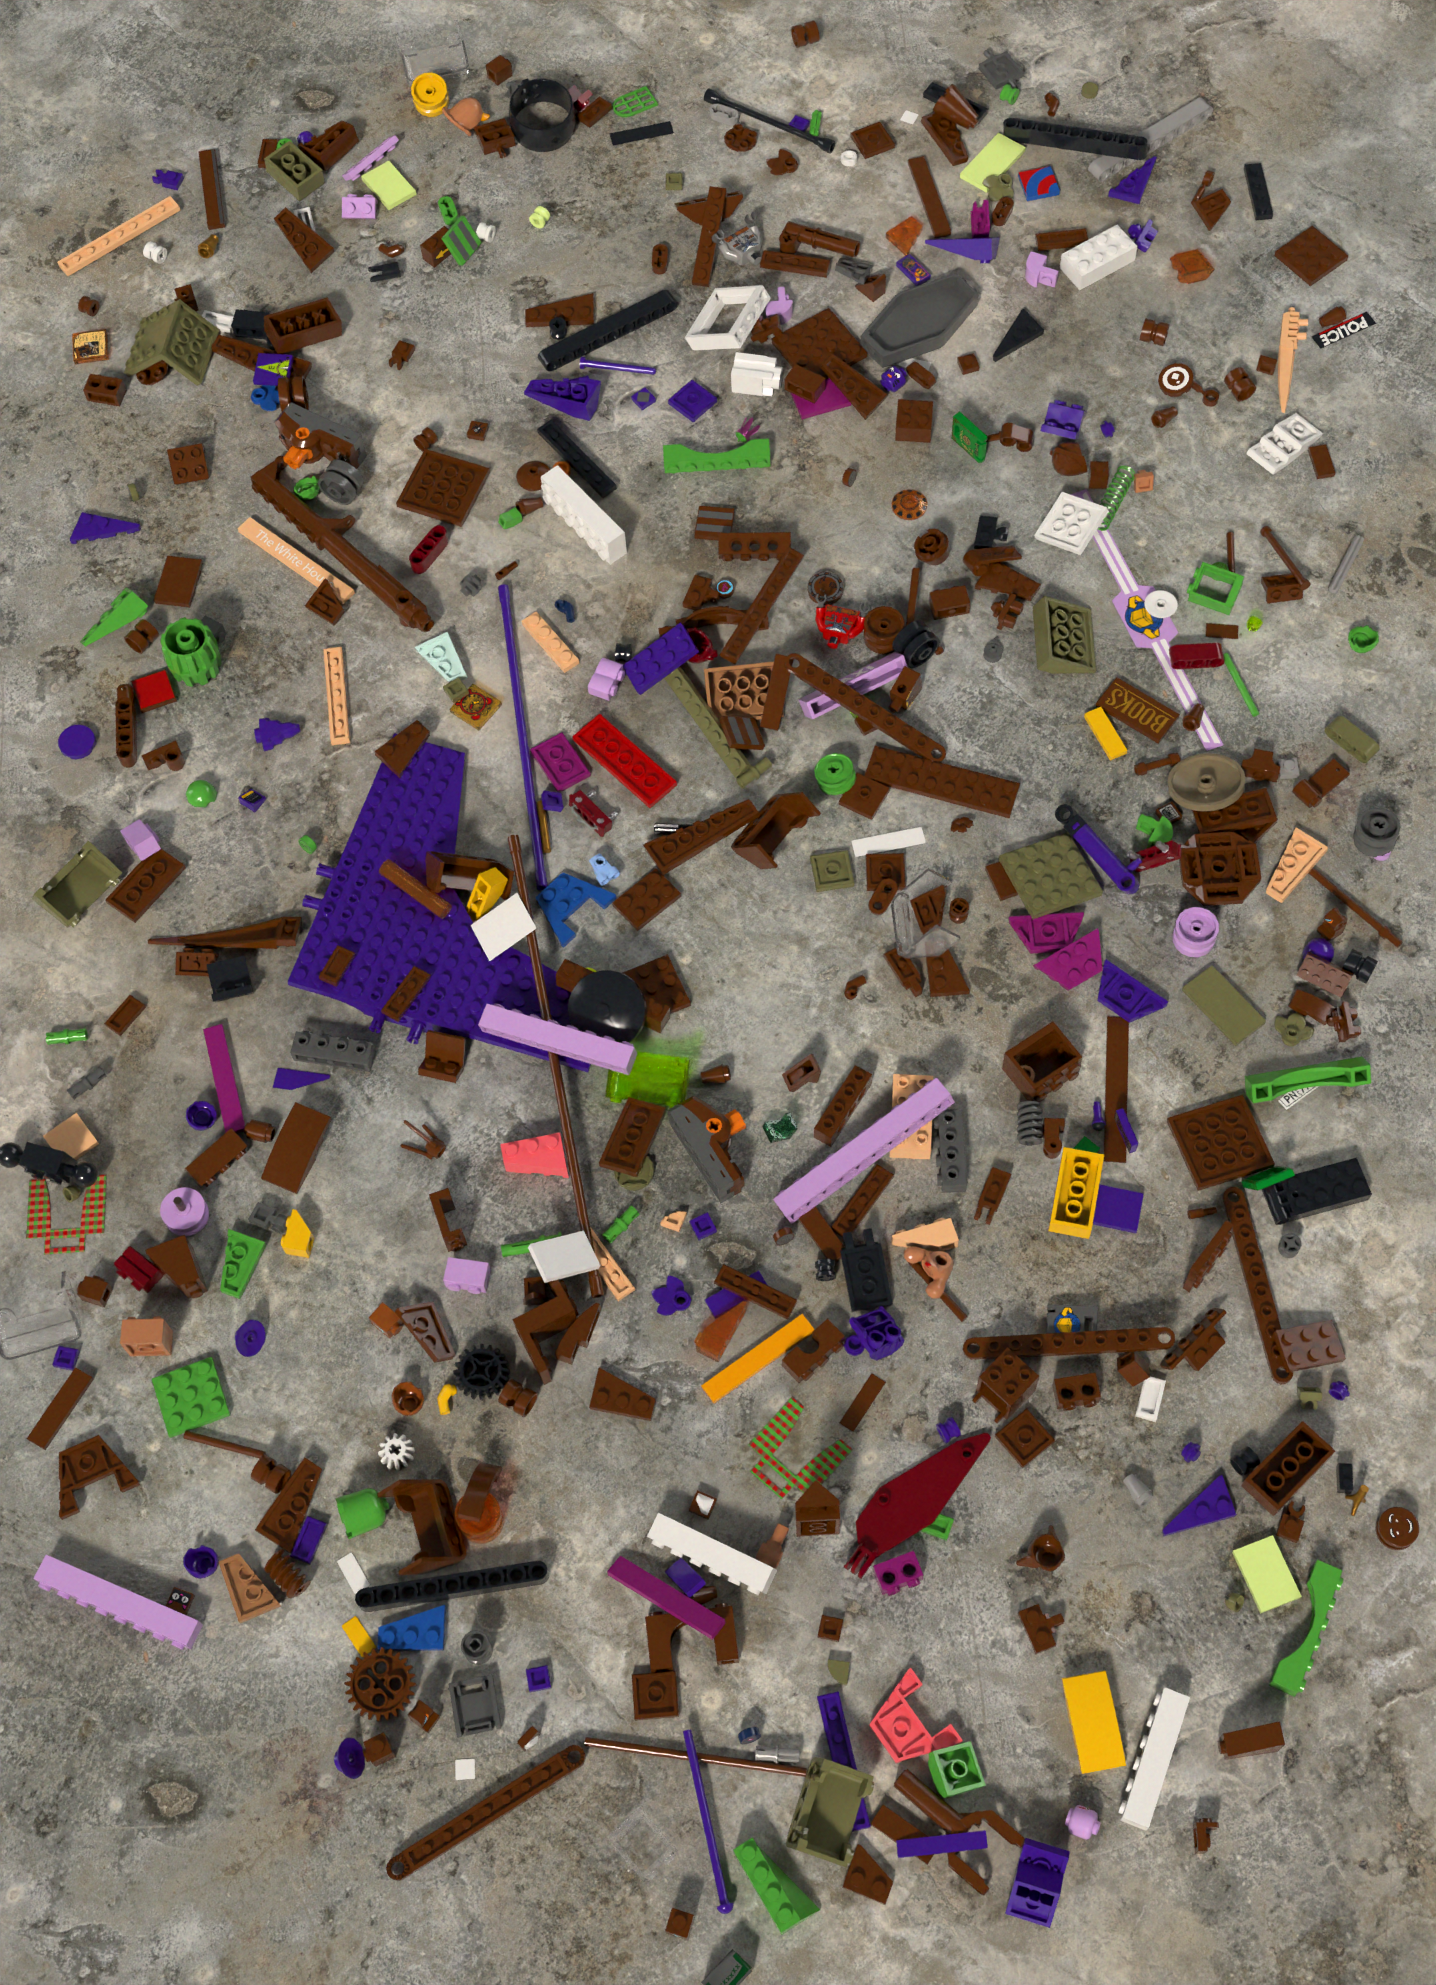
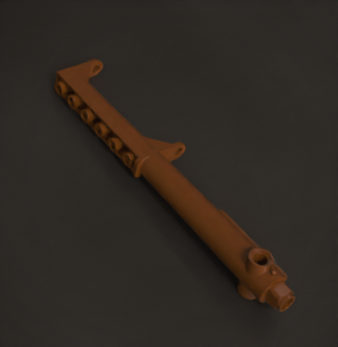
(328, 534)

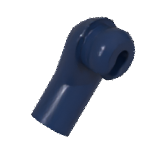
(566, 608)

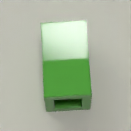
(510, 518)

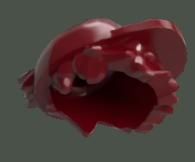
(704, 646)

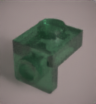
(781, 1128)

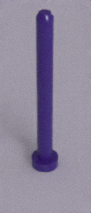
(615, 366)

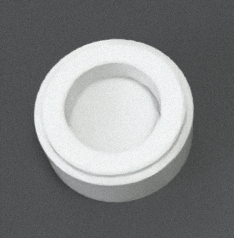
(849, 158)

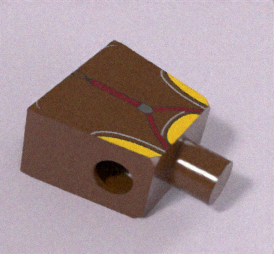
(905, 690)

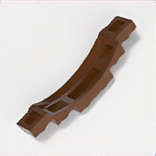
(712, 616)

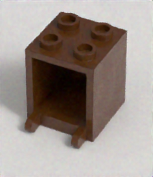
(1006, 1384)

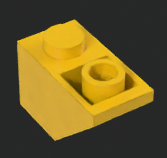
(298, 1237)

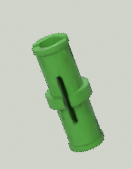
(66, 1036)
(620, 1224)

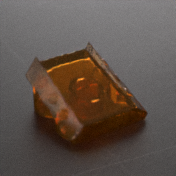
(1191, 266)

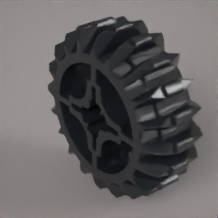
(472, 1358)

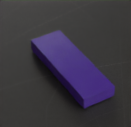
(725, 1300)

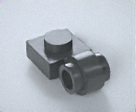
(265, 1215)

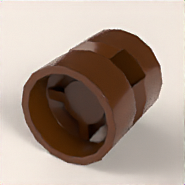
(804, 34)
(1154, 332)
(1240, 383)
(141, 636)
(520, 1399)
(269, 1473)

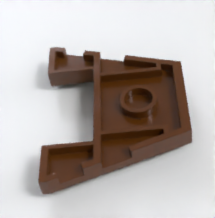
(85, 1465)

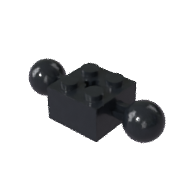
(48, 1163)

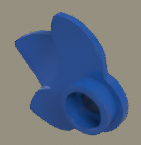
(266, 397)

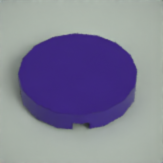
(76, 741)

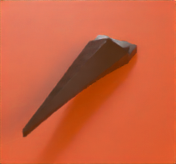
(266, 935)

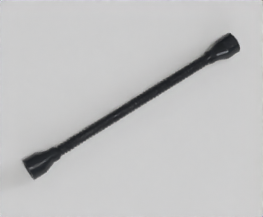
(825, 144)

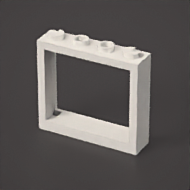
(756, 301)

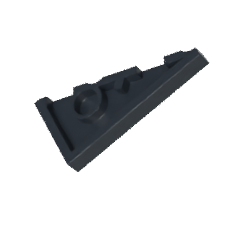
(1020, 333)

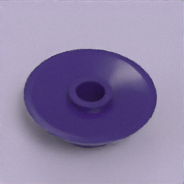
(250, 1338)
(350, 1758)

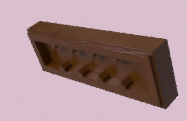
(1060, 239)

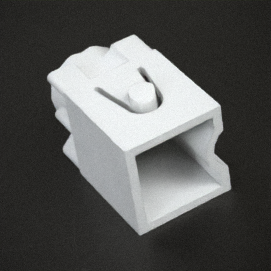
(755, 374)

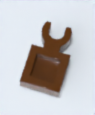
(401, 352)
(1290, 1525)

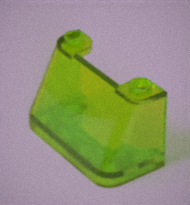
(652, 1079)

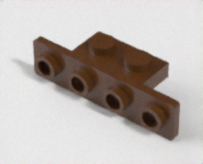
(1198, 1344)

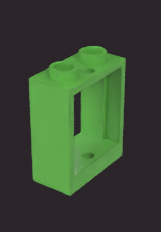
(1218, 574)

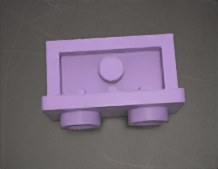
(359, 207)

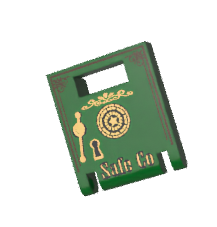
(969, 437)

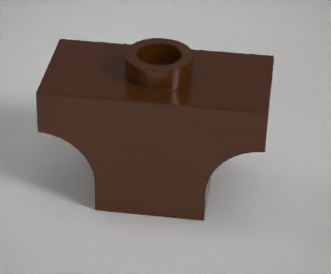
(1261, 766)

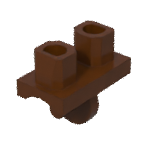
(766, 327)
(1004, 612)
(1342, 1022)

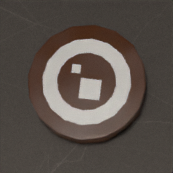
(1176, 379)

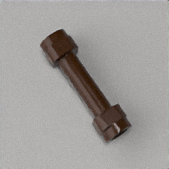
(1142, 768)

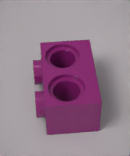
(895, 1568)

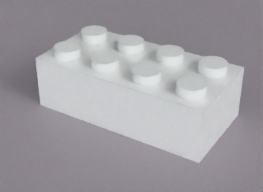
(1098, 257)

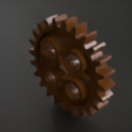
(366, 1698)

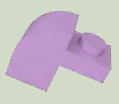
(1037, 272)
(782, 307)

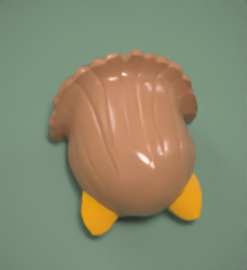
(466, 114)

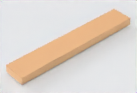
(336, 696)

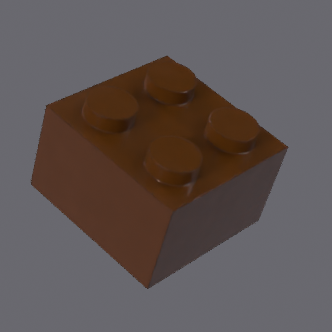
(914, 421)

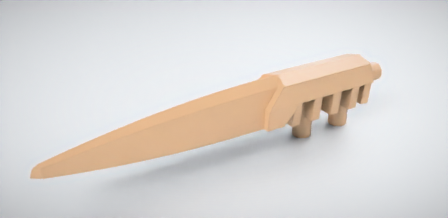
(1288, 343)

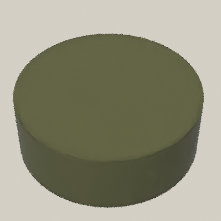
(1089, 90)

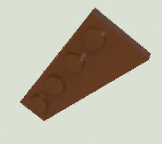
(289, 1509)

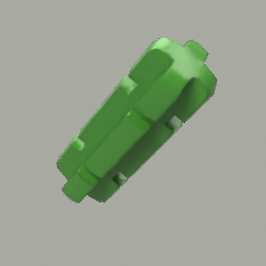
(815, 123)

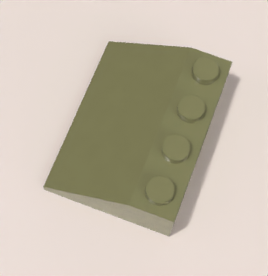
(1063, 637)

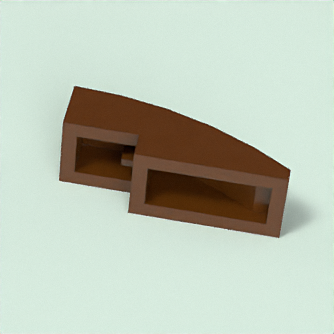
(578, 1334)

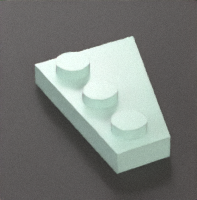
(442, 657)

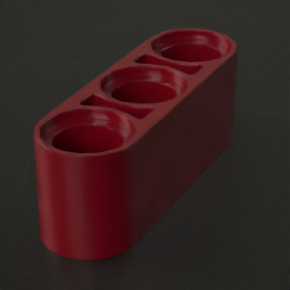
(428, 549)
(1196, 656)

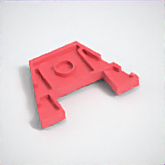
(902, 1730)

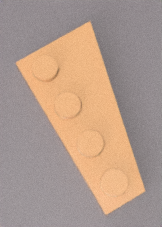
(1296, 862)

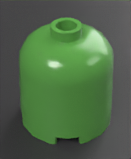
(362, 1511)

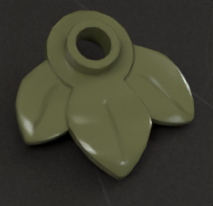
(997, 188)
(1293, 1029)

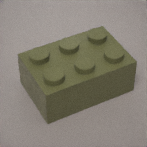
(294, 170)

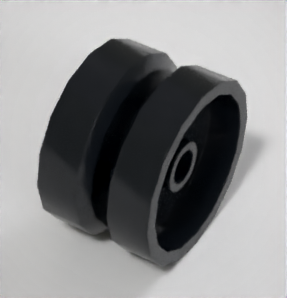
(916, 643)

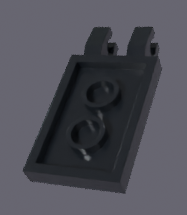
(865, 1273)

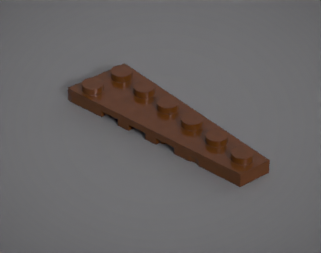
(247, 354)
(686, 843)

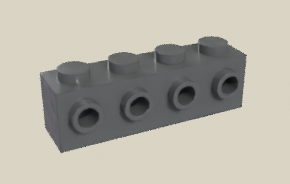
(333, 1051)
(951, 1151)

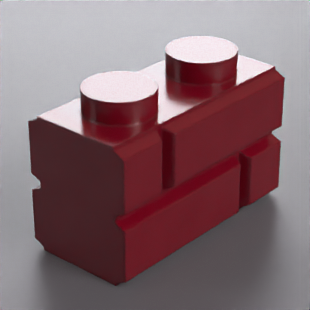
(138, 1269)

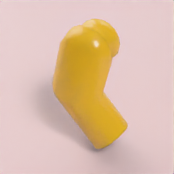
(443, 1397)

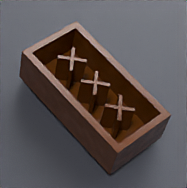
(302, 326)

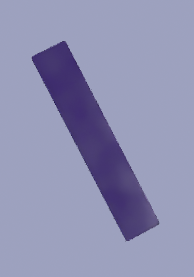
(941, 1844)

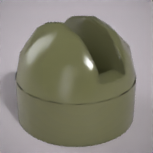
(71, 1193)
(1234, 1602)

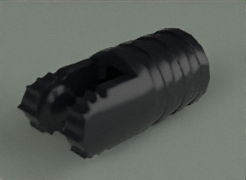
(389, 271)

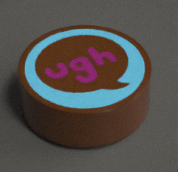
(725, 588)

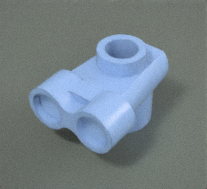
(603, 869)

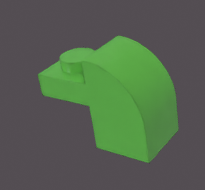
(1158, 830)

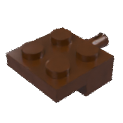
(495, 137)

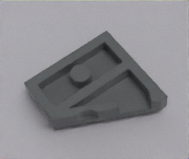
(854, 270)

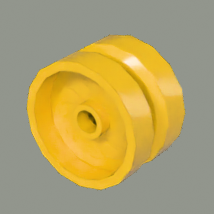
(430, 94)

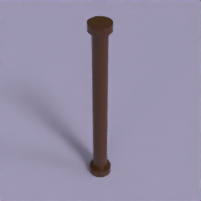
(1303, 583)

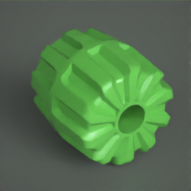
(191, 651)

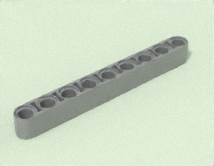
(1157, 136)

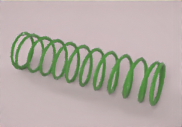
(1122, 496)

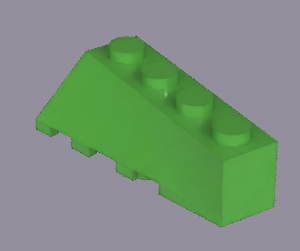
(778, 1893)

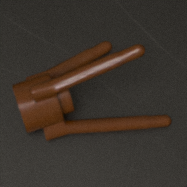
(434, 1146)

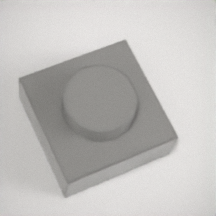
(1288, 769)

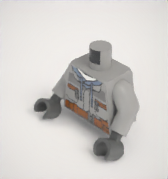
(741, 245)

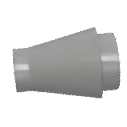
(1139, 1491)

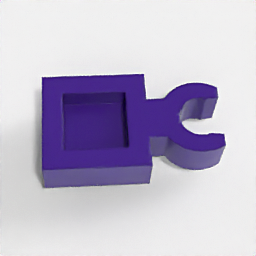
(169, 179)

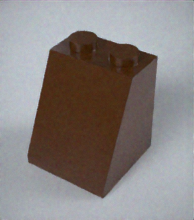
(180, 1265)

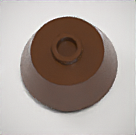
(932, 547)

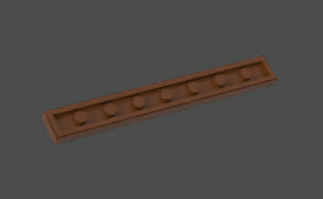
(761, 605)

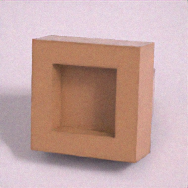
(1143, 481)

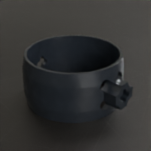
(541, 139)

